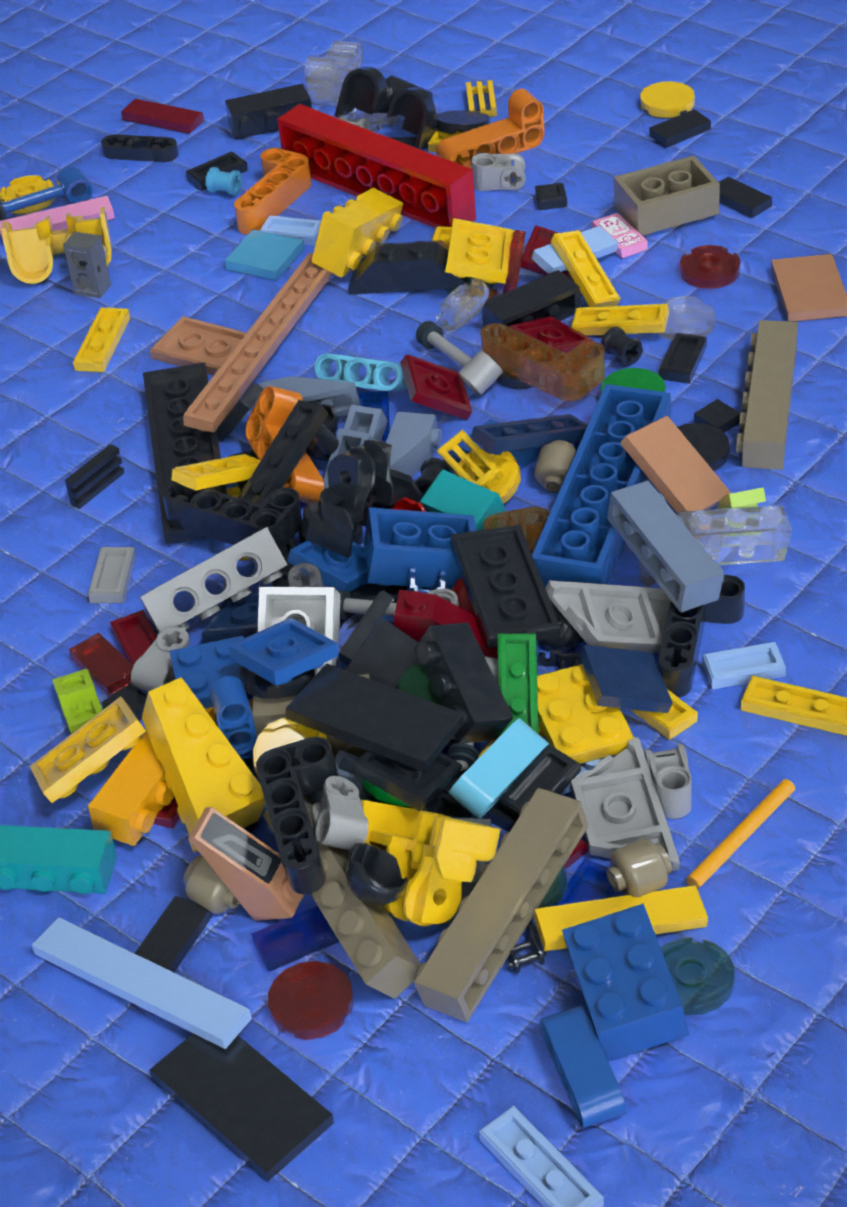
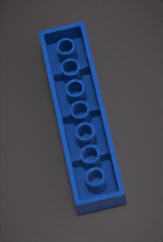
(577, 536)

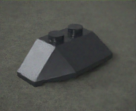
(404, 268)

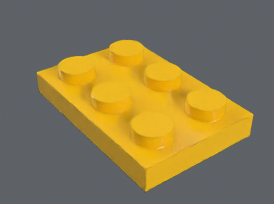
(478, 251)
(575, 720)
(87, 750)

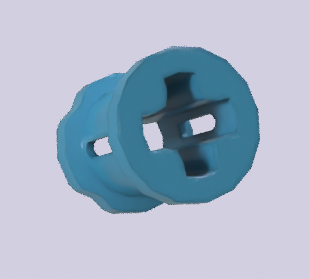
(224, 181)

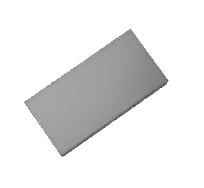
(112, 575)

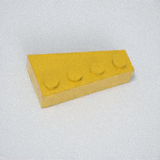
(355, 230)
(199, 759)

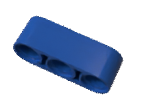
(234, 716)
(582, 1066)

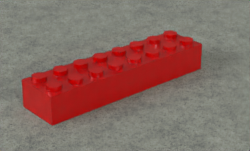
(360, 160)

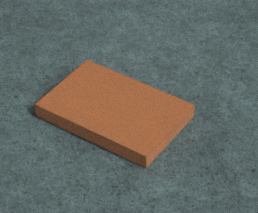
(810, 287)
(196, 342)
(675, 466)

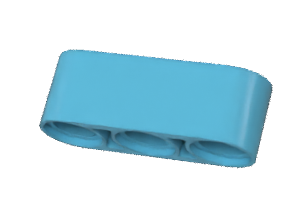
(349, 367)
(498, 768)

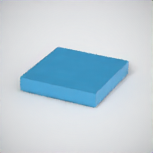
(264, 254)

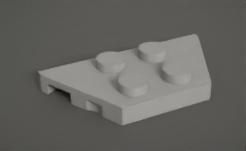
(613, 613)
(622, 804)

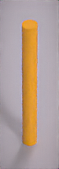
(740, 834)

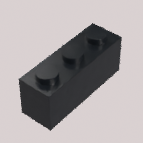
(259, 112)
(542, 298)
(463, 681)

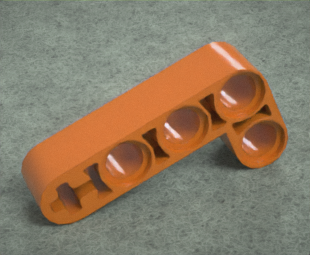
(510, 135)
(283, 181)
(263, 426)

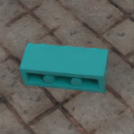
(56, 859)

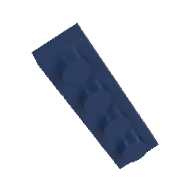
(528, 433)

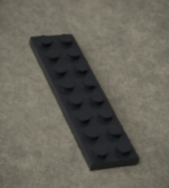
(174, 445)

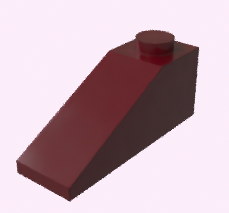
(419, 610)

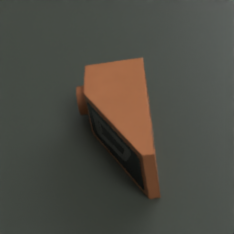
(245, 866)

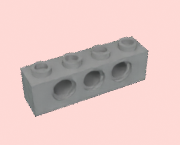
(258, 547)

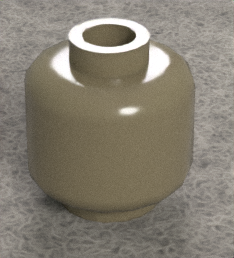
(553, 464)
(639, 868)
(207, 888)

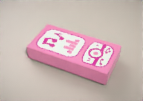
(626, 235)

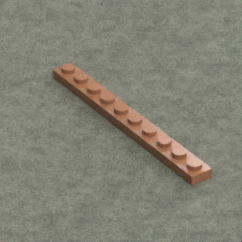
(256, 347)

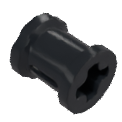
(623, 347)
(429, 471)

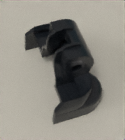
(372, 93)
(355, 483)

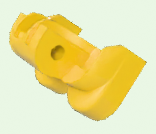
(33, 249)
(432, 854)

